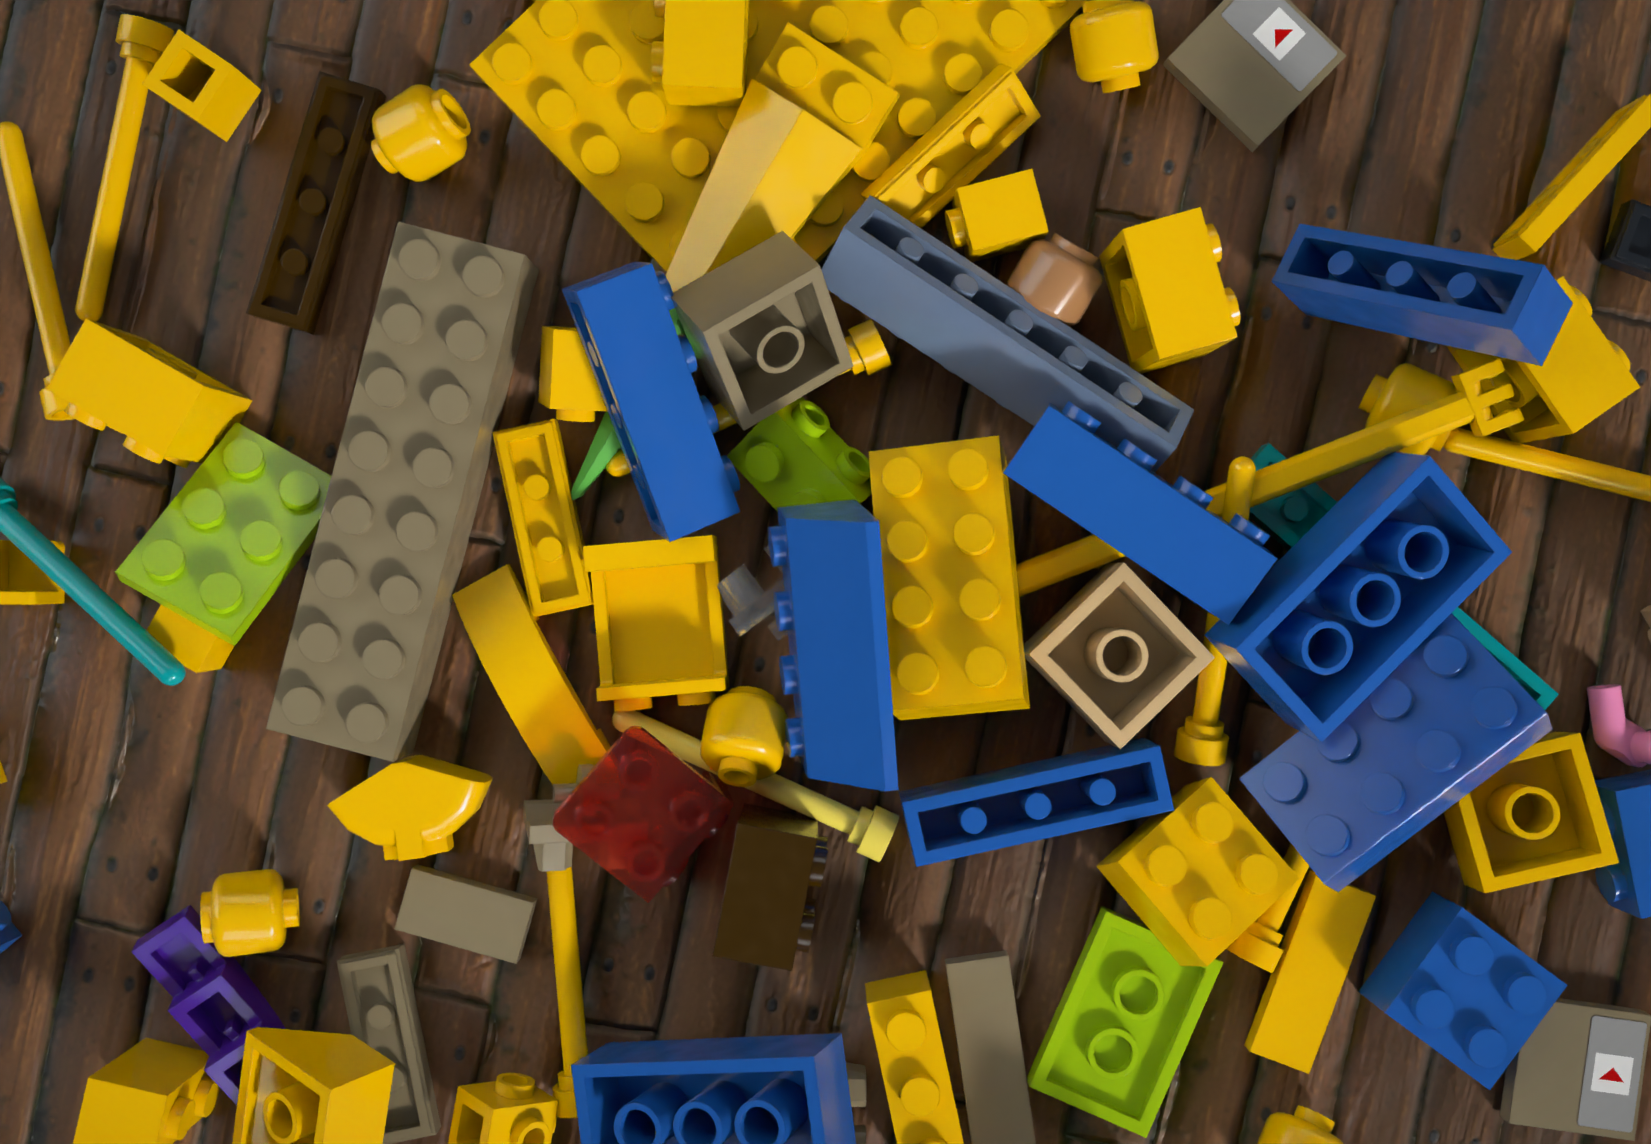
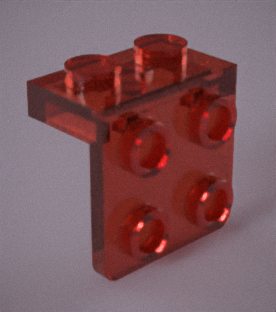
(643, 812)

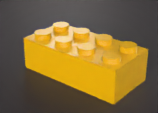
(949, 578)

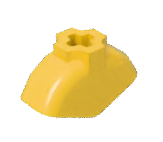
(412, 806)

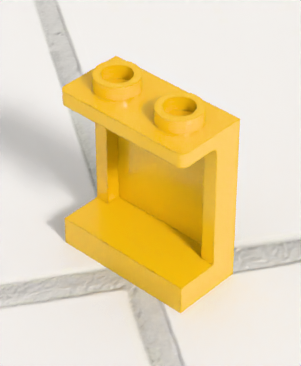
(658, 621)

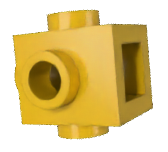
(503, 1112)

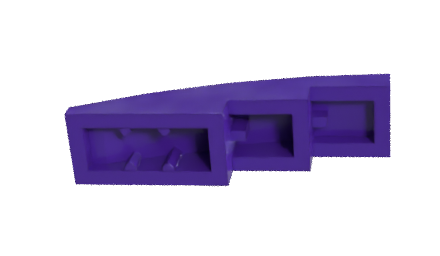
(209, 994)

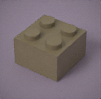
(763, 329)

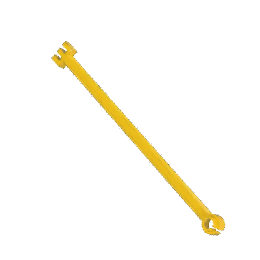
(1464, 407)

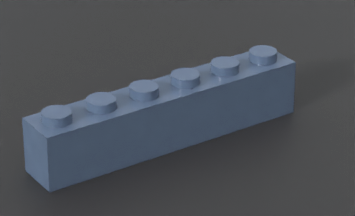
(992, 332)

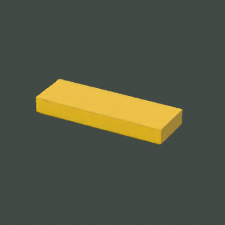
(956, 148)
(1576, 180)
(544, 517)
(1309, 973)

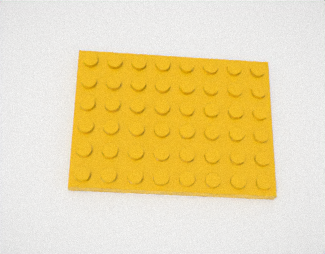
(588, 93)

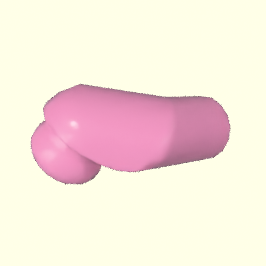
(1613, 730)

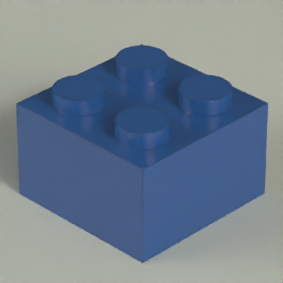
(1462, 989)

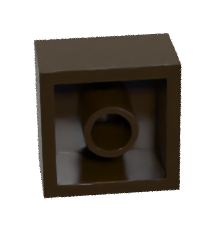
(767, 885)

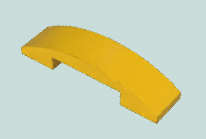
(529, 676)

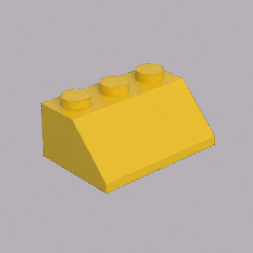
(311, 1089)

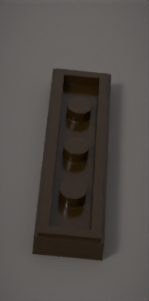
(316, 203)

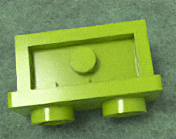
(801, 459)

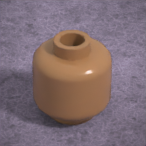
(1057, 278)

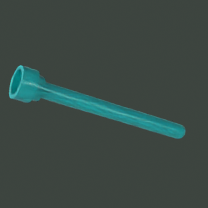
(86, 592)

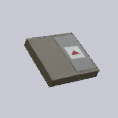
(1253, 64)
(1580, 1071)

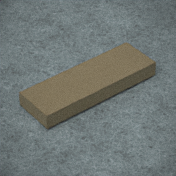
(386, 1017)
(990, 1049)

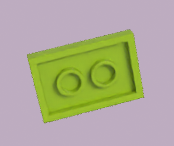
(230, 534)
(1121, 1025)

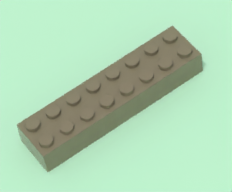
(403, 493)

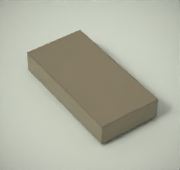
(465, 913)

